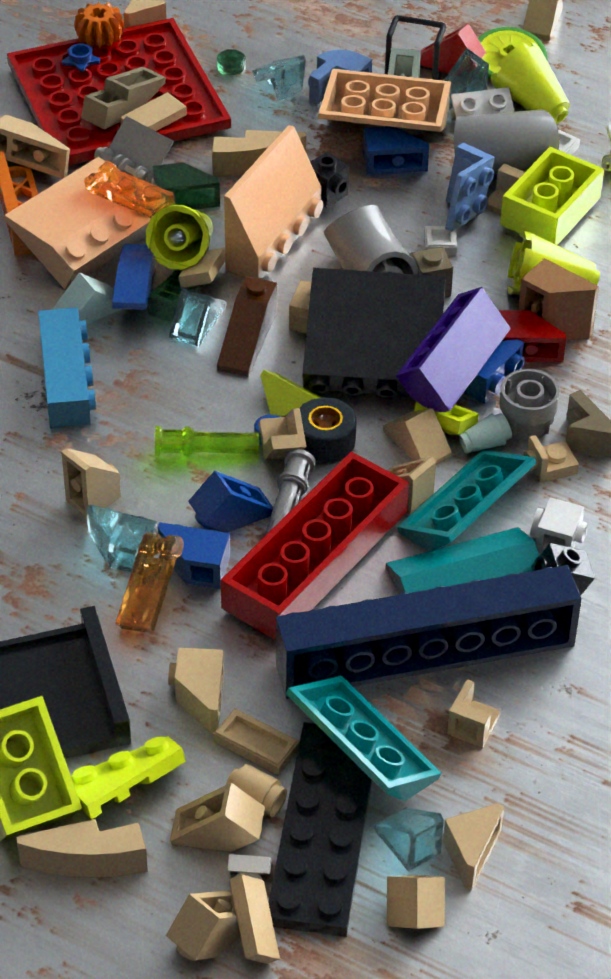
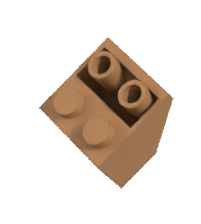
(560, 299)

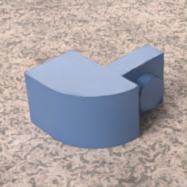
(334, 60)

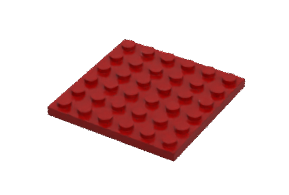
(58, 91)

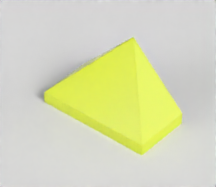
(283, 393)

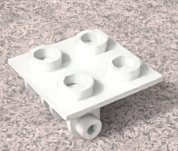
(481, 103)

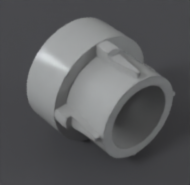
(529, 402)

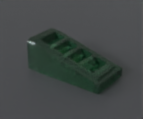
(164, 299)

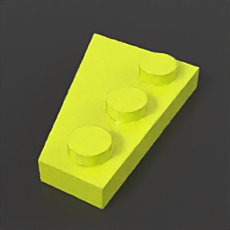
(123, 770)

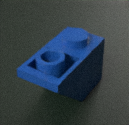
(501, 363)
(203, 555)

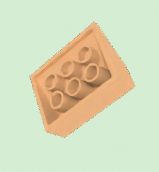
(386, 100)
(270, 207)
(75, 228)

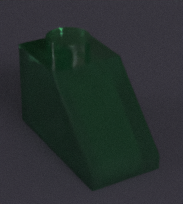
(189, 185)

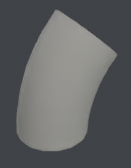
(509, 137)
(367, 243)

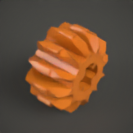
(99, 24)

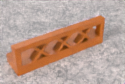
(10, 191)

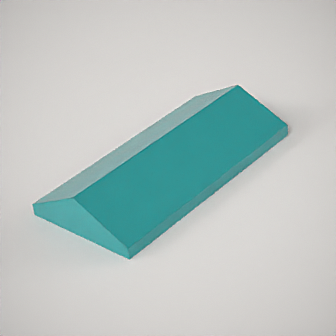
(464, 498)
(466, 561)
(365, 736)

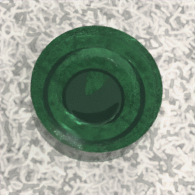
(231, 62)

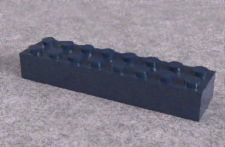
(430, 629)

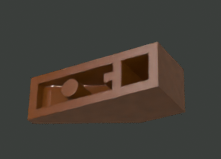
(248, 325)

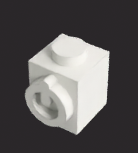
(558, 524)

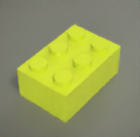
(552, 196)
(33, 771)

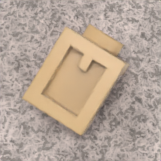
(552, 460)

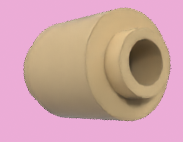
(260, 787)

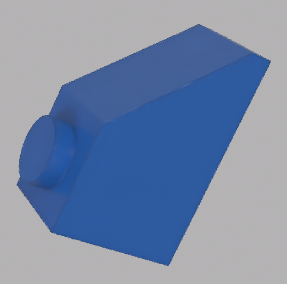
(393, 151)
(228, 503)

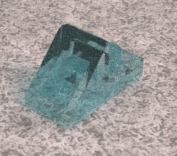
(284, 74)

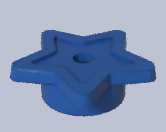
(80, 56)

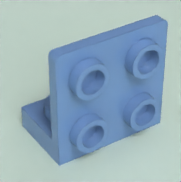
(468, 185)

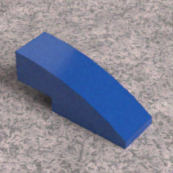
(134, 277)

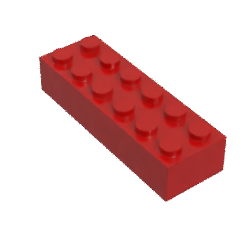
(315, 544)

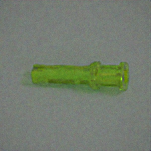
(190, 441)

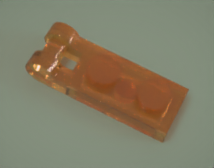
(128, 190)
(149, 582)

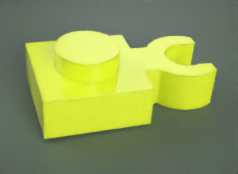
(454, 421)

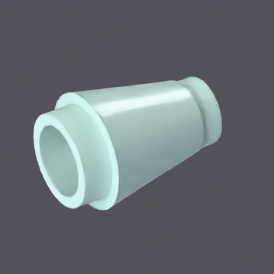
(486, 434)

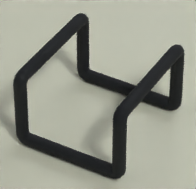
(436, 75)

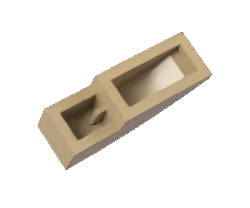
(236, 155)
(84, 850)

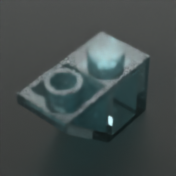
(117, 535)

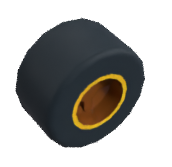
(328, 428)

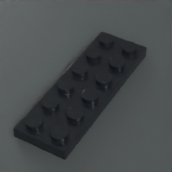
(320, 838)

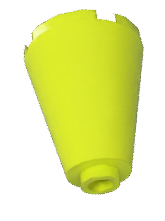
(531, 82)
(179, 236)
(534, 250)

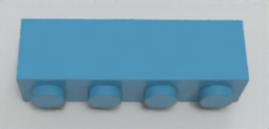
(65, 367)

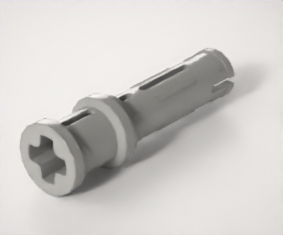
(291, 484)

